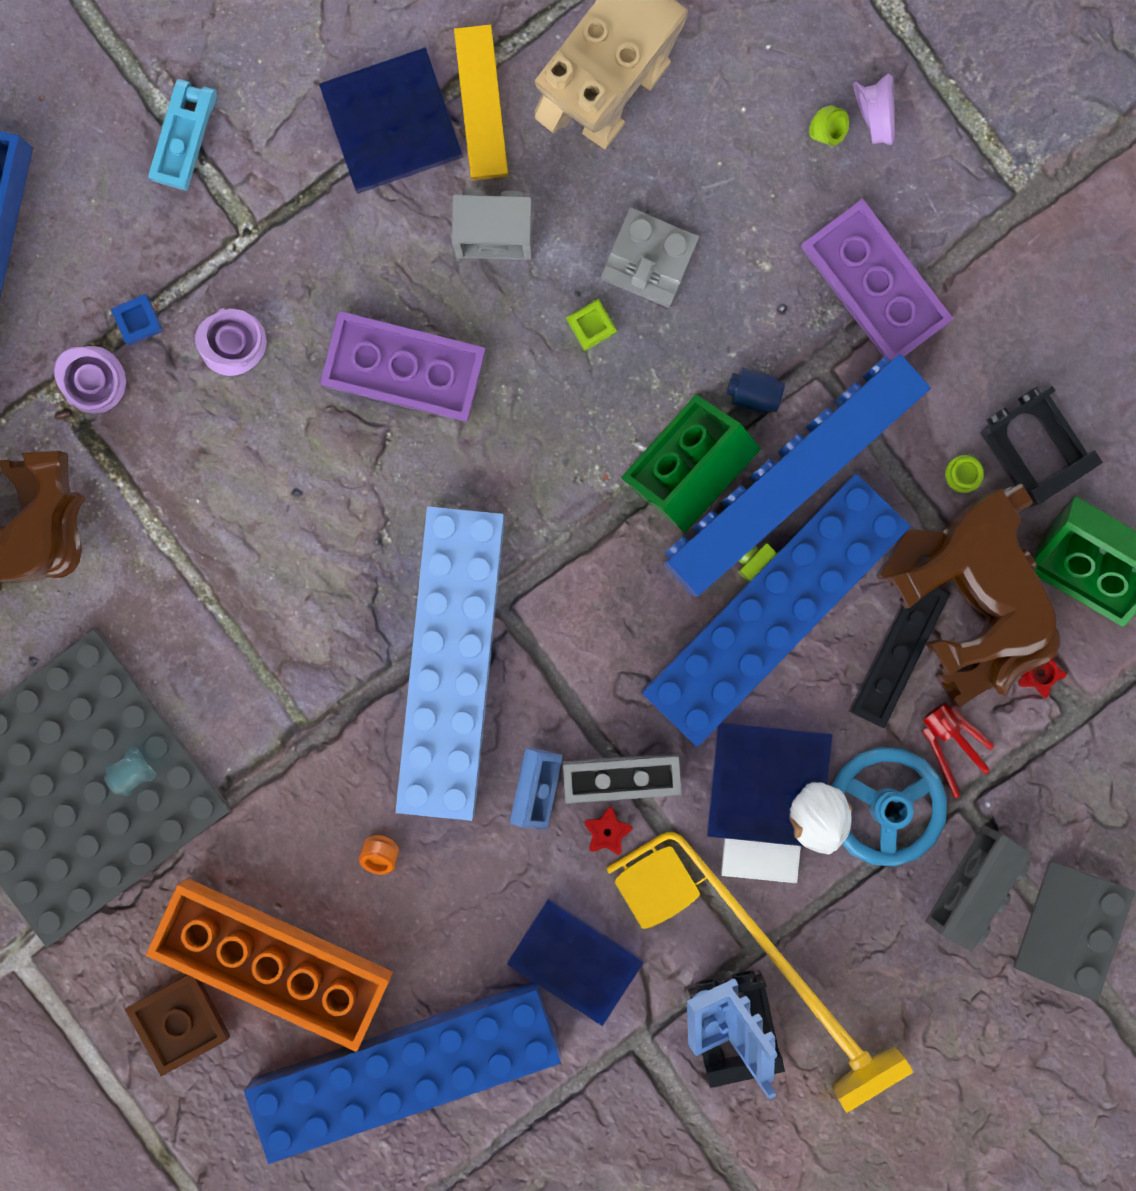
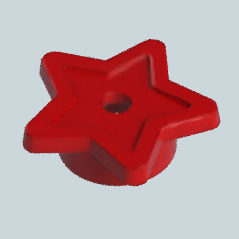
(1044, 682)
(607, 821)

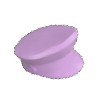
(878, 109)
(231, 341)
(90, 378)

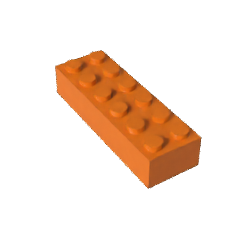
(269, 963)

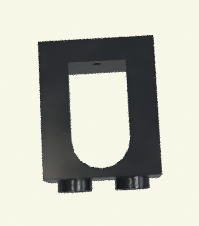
(1045, 410)
(733, 1069)

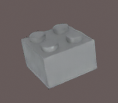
(492, 225)

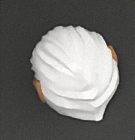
(821, 817)

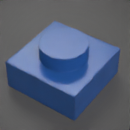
(137, 320)

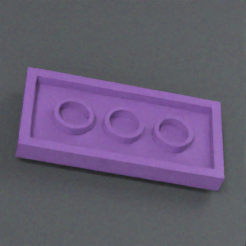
(876, 281)
(403, 366)

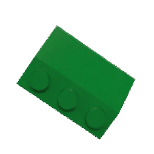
(691, 462)
(1091, 560)

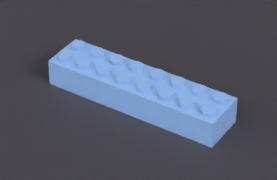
(450, 663)

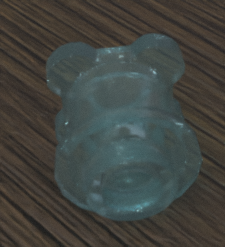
(128, 772)

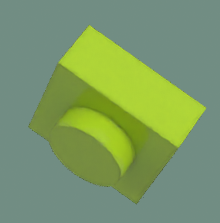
(755, 561)

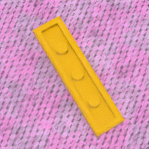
(481, 102)

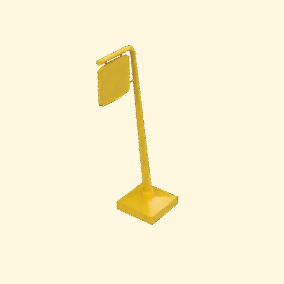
(662, 888)

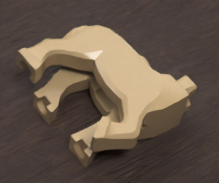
(605, 62)

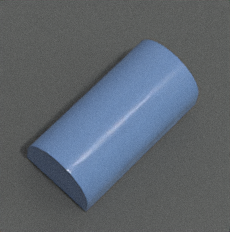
(536, 789)

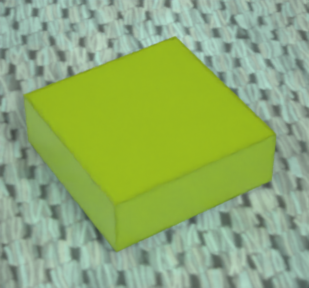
(591, 325)

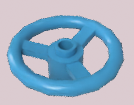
(903, 807)

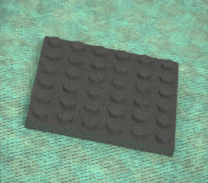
(62, 829)

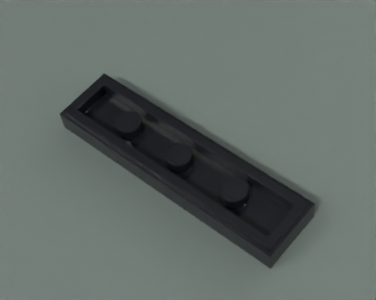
(897, 658)

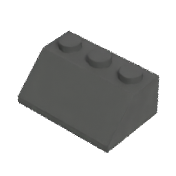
(979, 889)
(1074, 930)

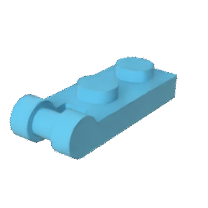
(182, 135)

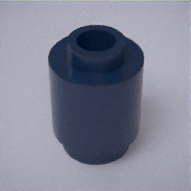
(755, 390)

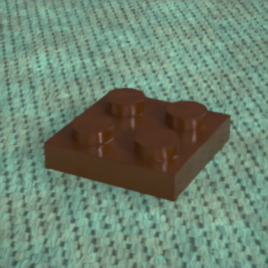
(177, 1023)

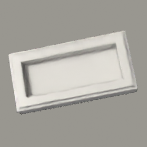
(760, 860)

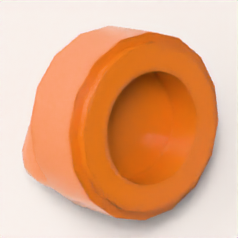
(379, 854)

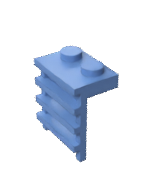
(722, 1016)

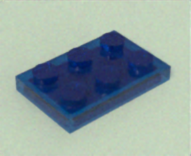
(575, 962)

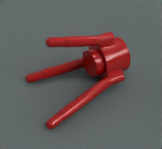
(945, 723)

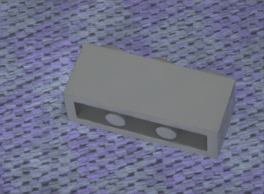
(622, 778)

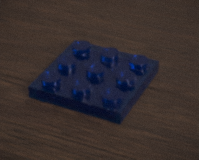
(391, 120)
(759, 777)

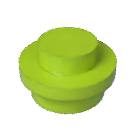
(964, 474)

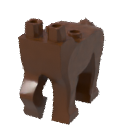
(44, 534)
(996, 578)

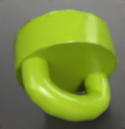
(829, 125)

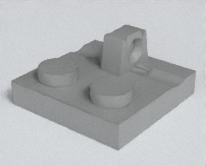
(649, 257)

